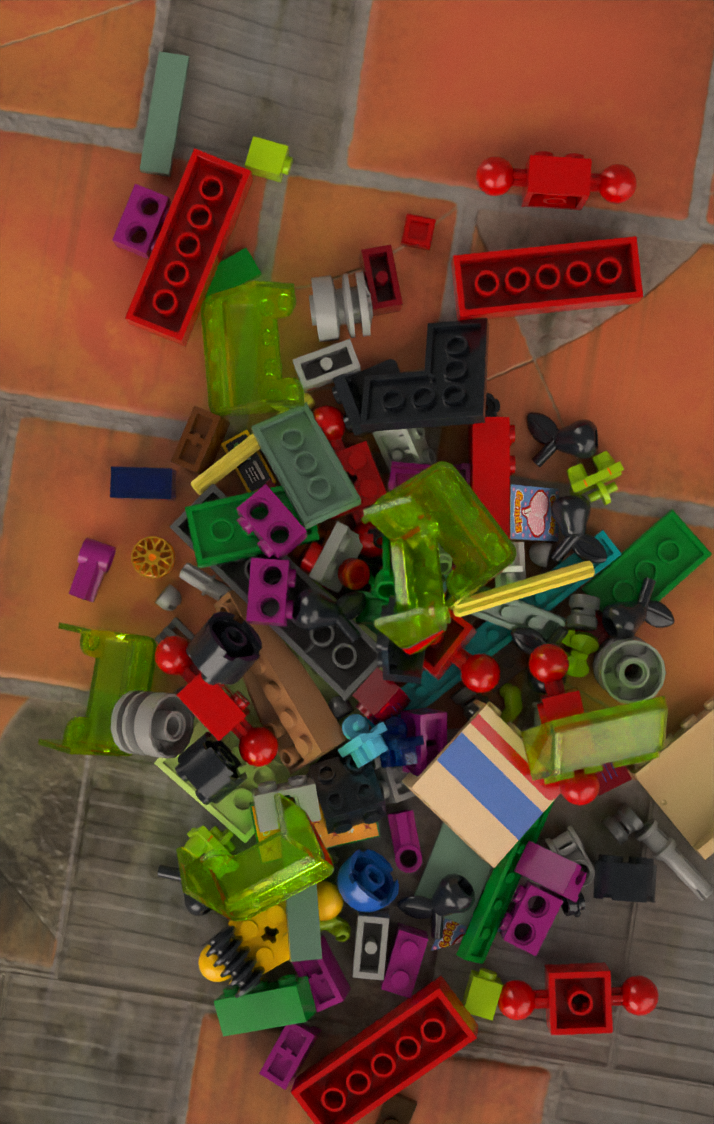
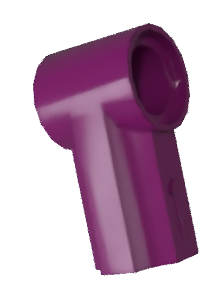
(94, 561)
(404, 837)

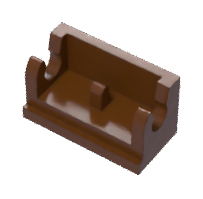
(200, 440)

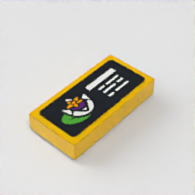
(254, 470)

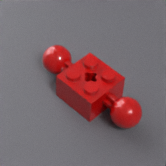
(556, 180)
(357, 463)
(549, 665)
(478, 671)
(216, 704)
(592, 1012)

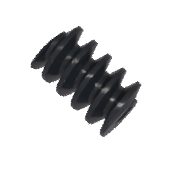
(235, 960)

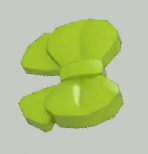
(582, 645)

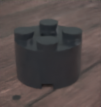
(224, 649)
(210, 769)
(625, 880)

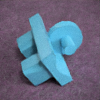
(364, 743)

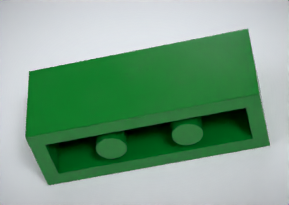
(266, 1005)

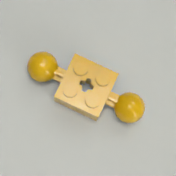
(269, 949)

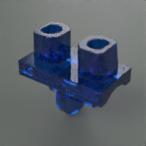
(401, 749)

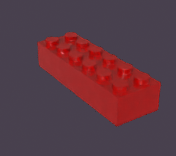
(189, 247)
(547, 279)
(386, 1056)

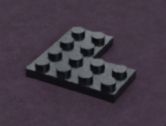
(444, 393)

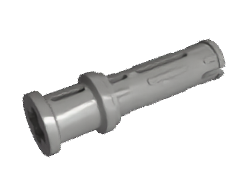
(665, 849)

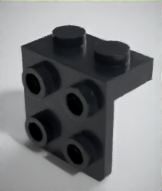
(349, 392)
(394, 661)
(347, 793)

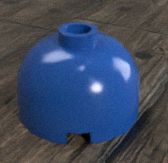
(367, 881)

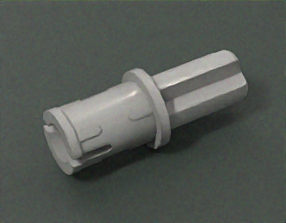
(204, 582)

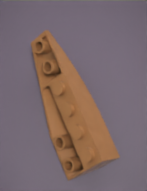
(286, 696)

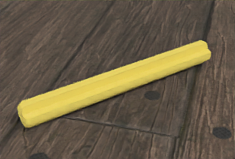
(232, 459)
(525, 588)

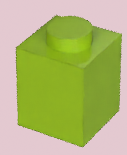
(268, 159)
(482, 993)

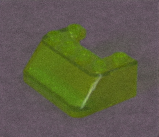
(245, 349)
(588, 740)

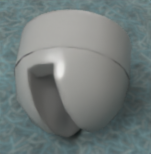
(540, 553)
(169, 598)

